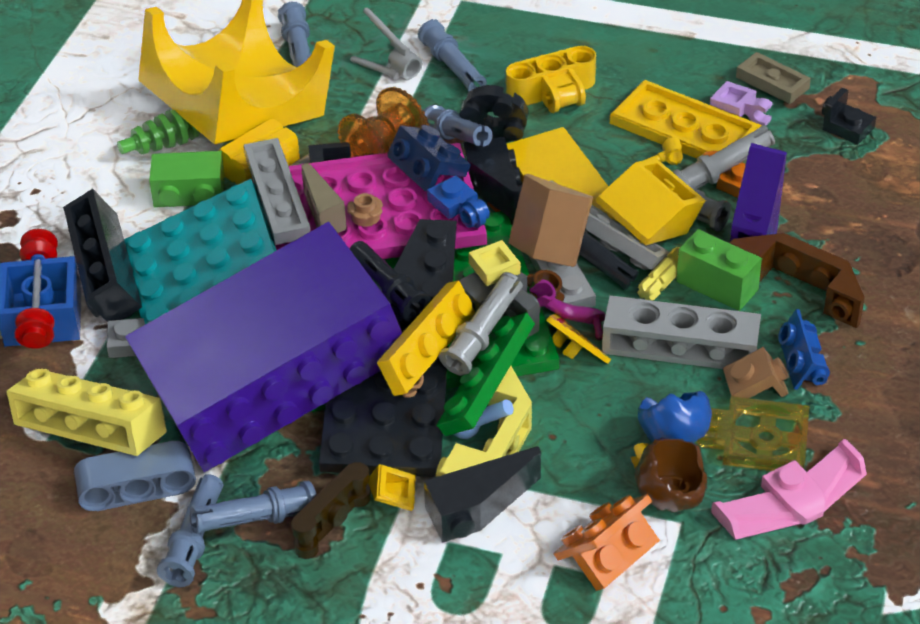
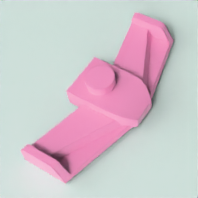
(793, 494)

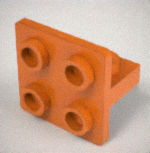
(610, 541)

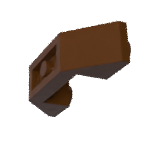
(814, 266)

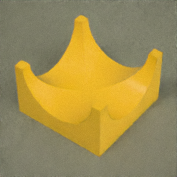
(233, 77)

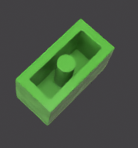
(186, 177)
(718, 269)

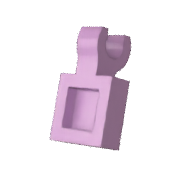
(741, 101)

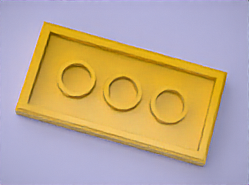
(663, 114)
(559, 159)

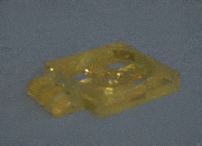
(724, 433)

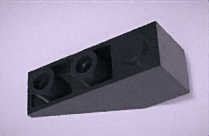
(495, 174)

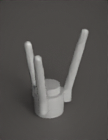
(401, 59)

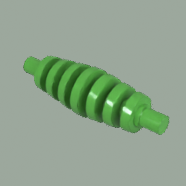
(162, 132)

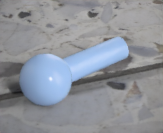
(490, 414)

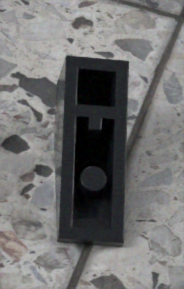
(477, 494)

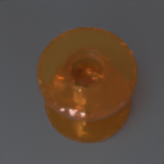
(377, 133)

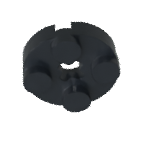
(490, 98)

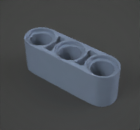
(128, 479)

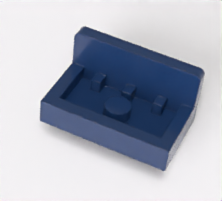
(426, 155)

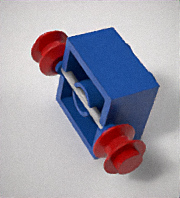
(39, 294)

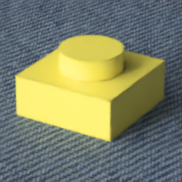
(493, 261)

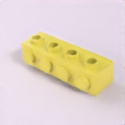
(87, 411)

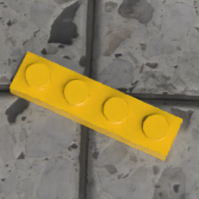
(425, 338)

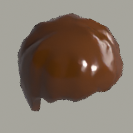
(672, 474)

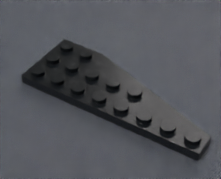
(367, 419)

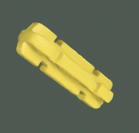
(659, 277)

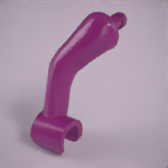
(588, 315)

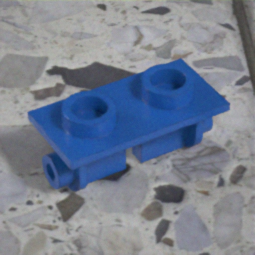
(802, 351)

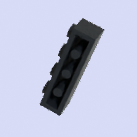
(102, 258)

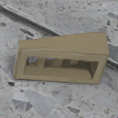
(323, 200)

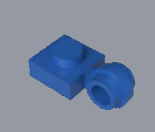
(456, 198)

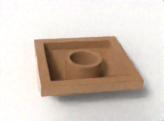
(550, 221)

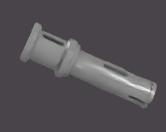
(709, 168)
(473, 335)

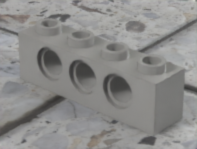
(678, 332)

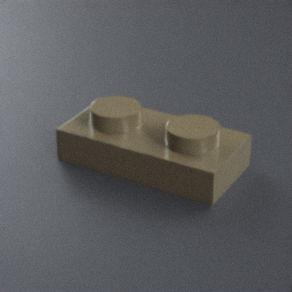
(773, 77)

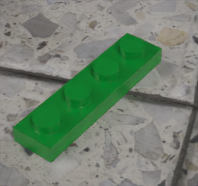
(487, 372)

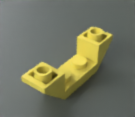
(511, 429)

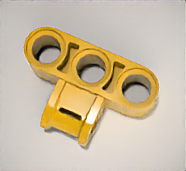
(554, 78)

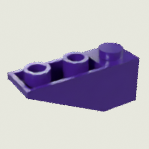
(759, 193)

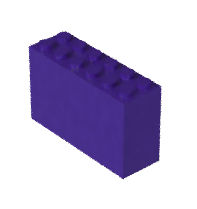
(266, 345)

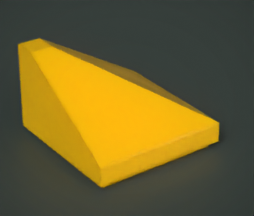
(393, 487)

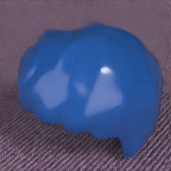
(676, 417)

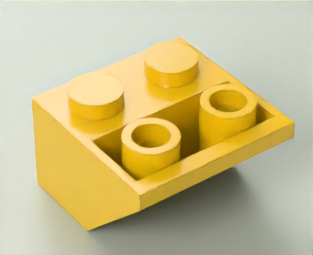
(651, 202)

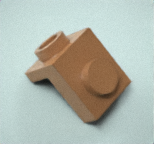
(755, 374)

